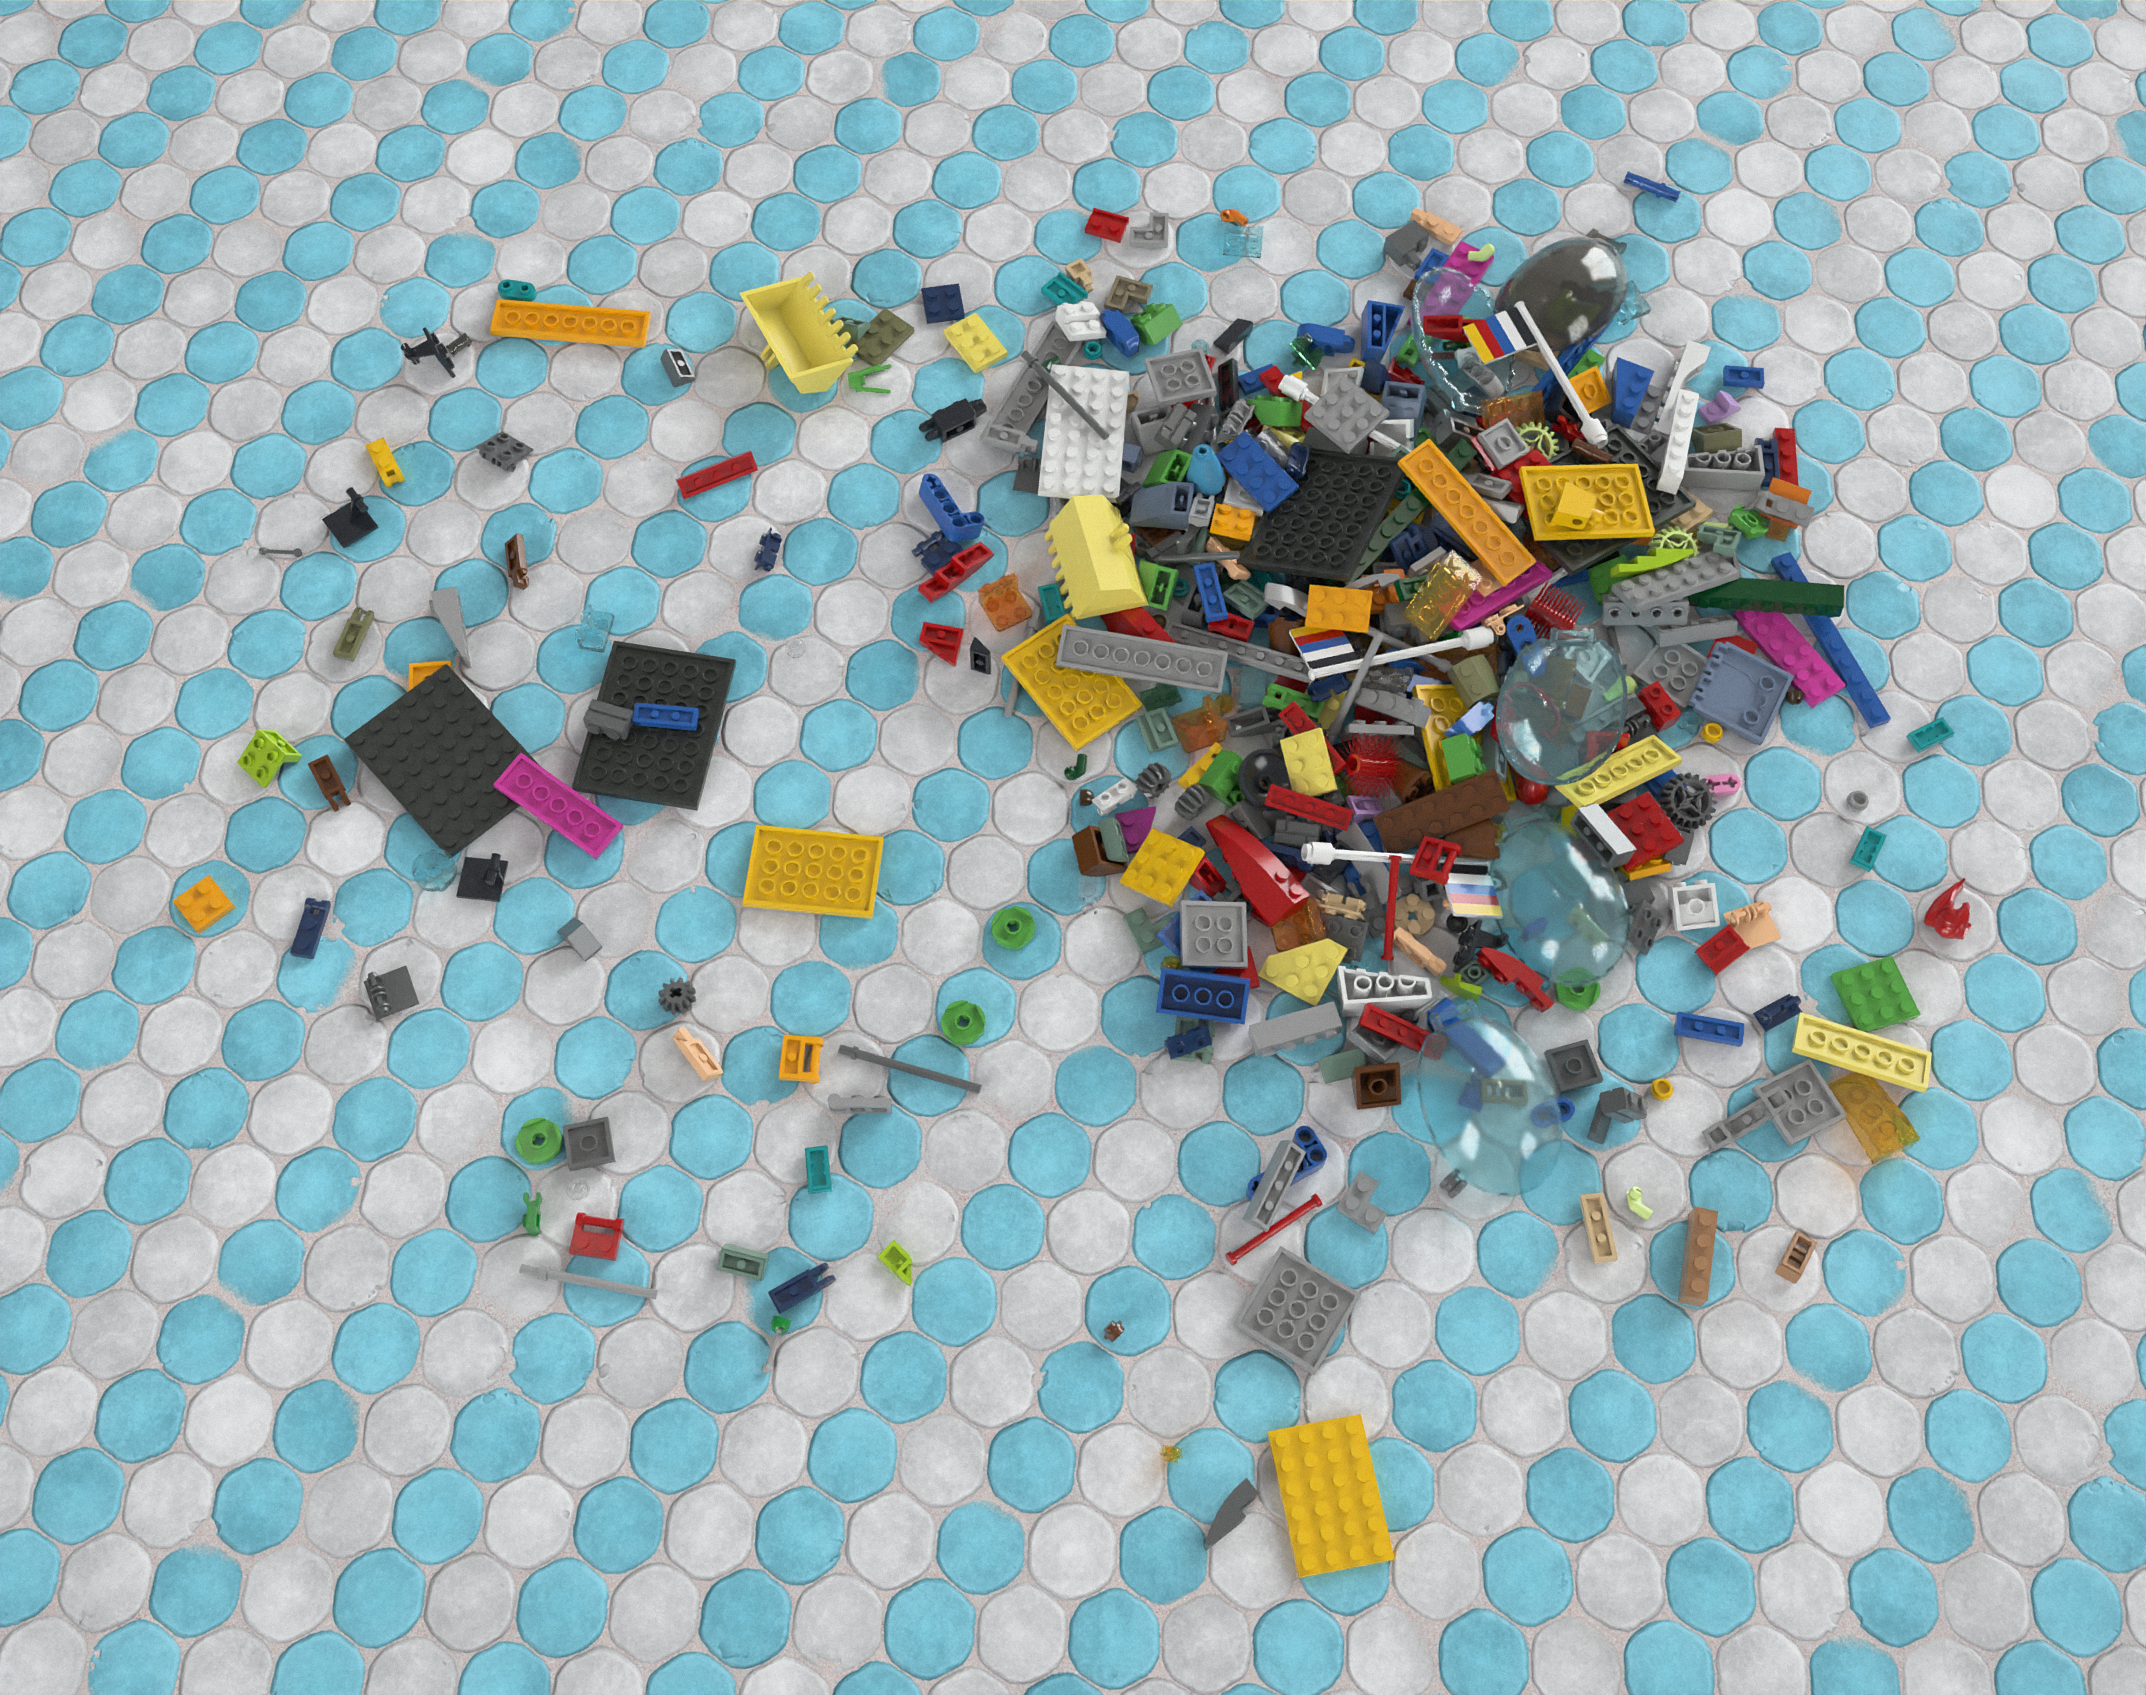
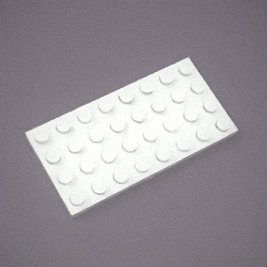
(1073, 454)

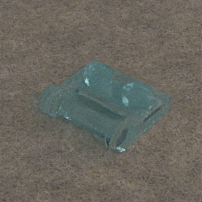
(1243, 246)
(1634, 304)

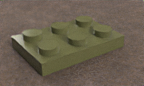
(882, 338)

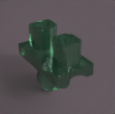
(1303, 354)
(1160, 697)

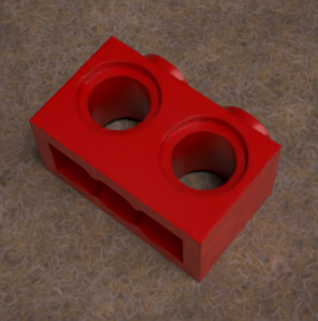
(1233, 627)
(1659, 706)

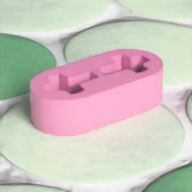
(1719, 784)

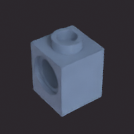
(1131, 457)

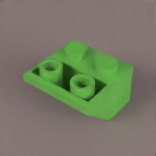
(1155, 322)
(1276, 410)
(1167, 468)
(1158, 584)
(1462, 757)
(1222, 778)

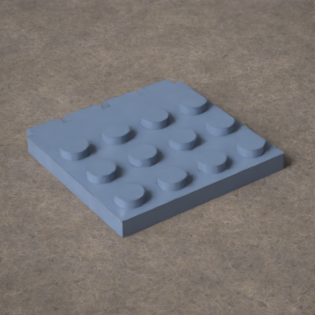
(1740, 691)

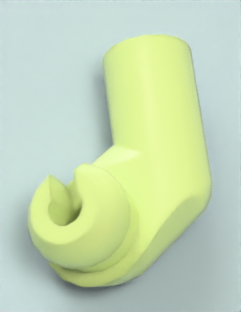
(1483, 255)
(1635, 1203)

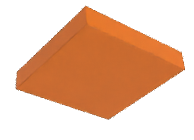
(1787, 491)

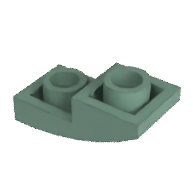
(1475, 973)

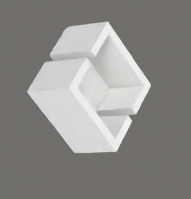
(1399, 430)

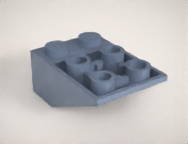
(1405, 402)
(1163, 506)

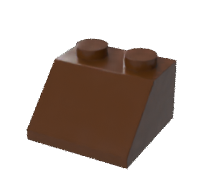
(1092, 854)

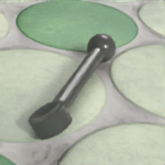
(297, 552)

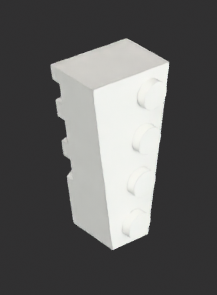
(1381, 990)

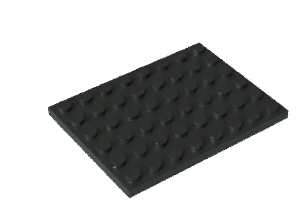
(1664, 507)
(1328, 519)
(440, 759)
(657, 762)

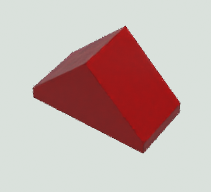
(1207, 878)

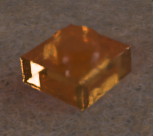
(1778, 529)

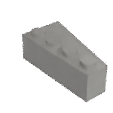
(1725, 470)

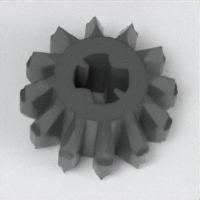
(1153, 780)
(1192, 802)
(676, 1003)

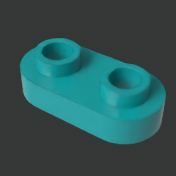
(514, 290)

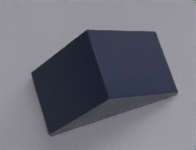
(1374, 376)

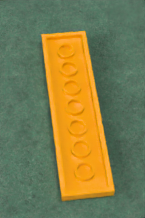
(570, 323)
(1466, 512)

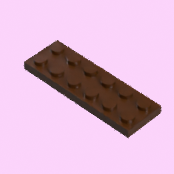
(1442, 812)

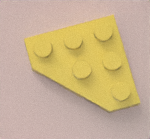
(1305, 969)

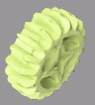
(1541, 435)
(1684, 541)

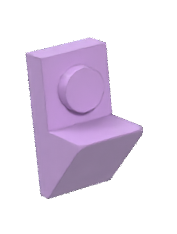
(1718, 409)
(1363, 807)

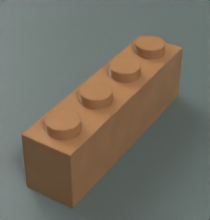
(1697, 1257)

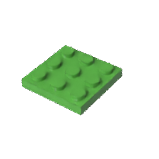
(1875, 995)

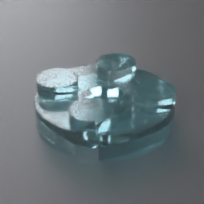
(439, 880)

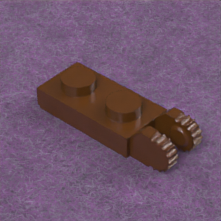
(328, 780)

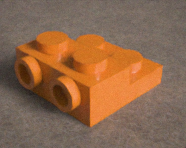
(1387, 596)

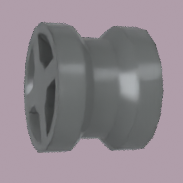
(1453, 1184)

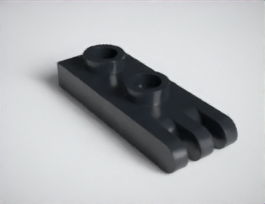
(1228, 384)

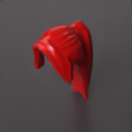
(1529, 791)
(1947, 920)

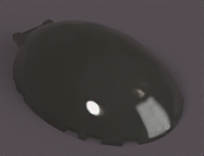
(1569, 288)

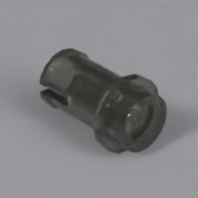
(459, 344)

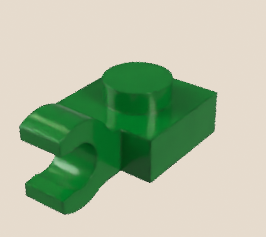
(531, 1220)

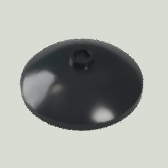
(1263, 766)

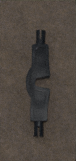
(1505, 658)

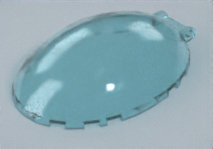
(1451, 293)
(1562, 707)
(1558, 902)
(1488, 1103)

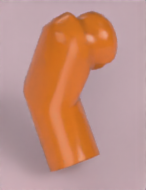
(1233, 215)

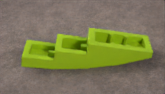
(1652, 561)

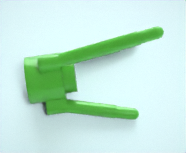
(857, 379)

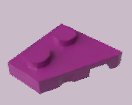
(1136, 827)

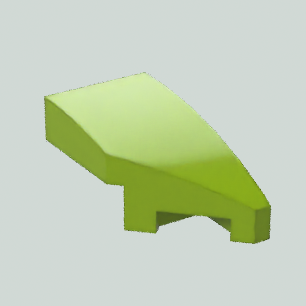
(1460, 988)
(897, 1261)

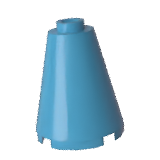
(1205, 471)

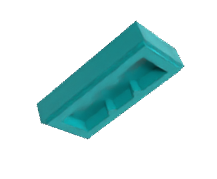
(1051, 602)
(1930, 734)
(1868, 849)
(818, 1169)

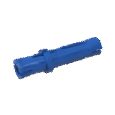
(1658, 189)

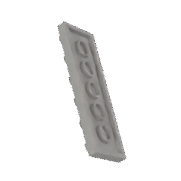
(1675, 581)

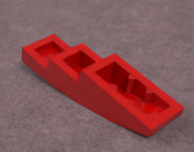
(1447, 327)
(956, 572)

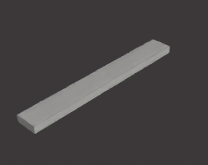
(1241, 651)

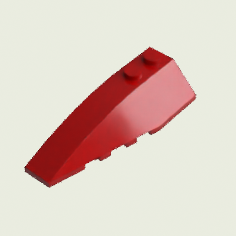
(1135, 623)
(1259, 872)

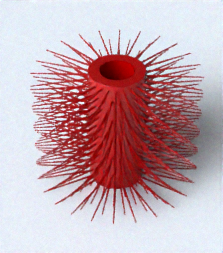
(1549, 617)
(1371, 766)

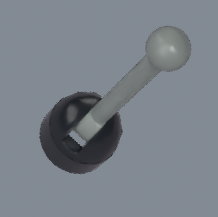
(1413, 1017)

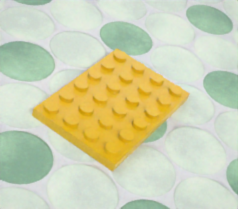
(1617, 494)
(1075, 701)
(1446, 710)
(813, 871)
(1330, 1496)

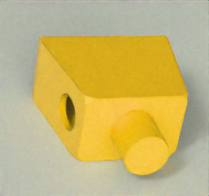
(1575, 508)

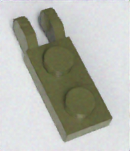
(353, 635)

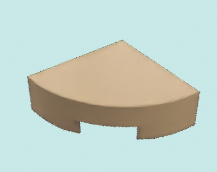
(1132, 400)

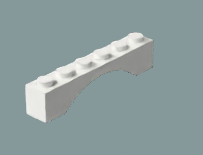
(1692, 362)
(1678, 441)

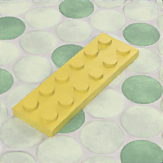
(1623, 772)
(1862, 1052)

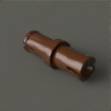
(1591, 452)

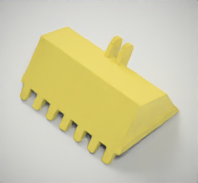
(800, 333)
(1094, 558)

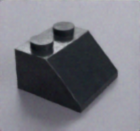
(1559, 404)

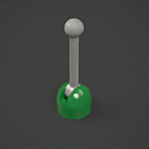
(779, 1326)

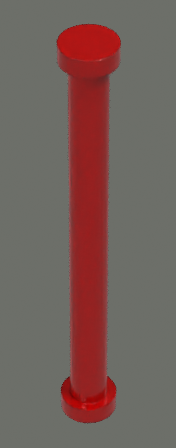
(1391, 907)
(1314, 1202)

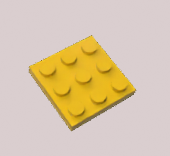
(1162, 867)

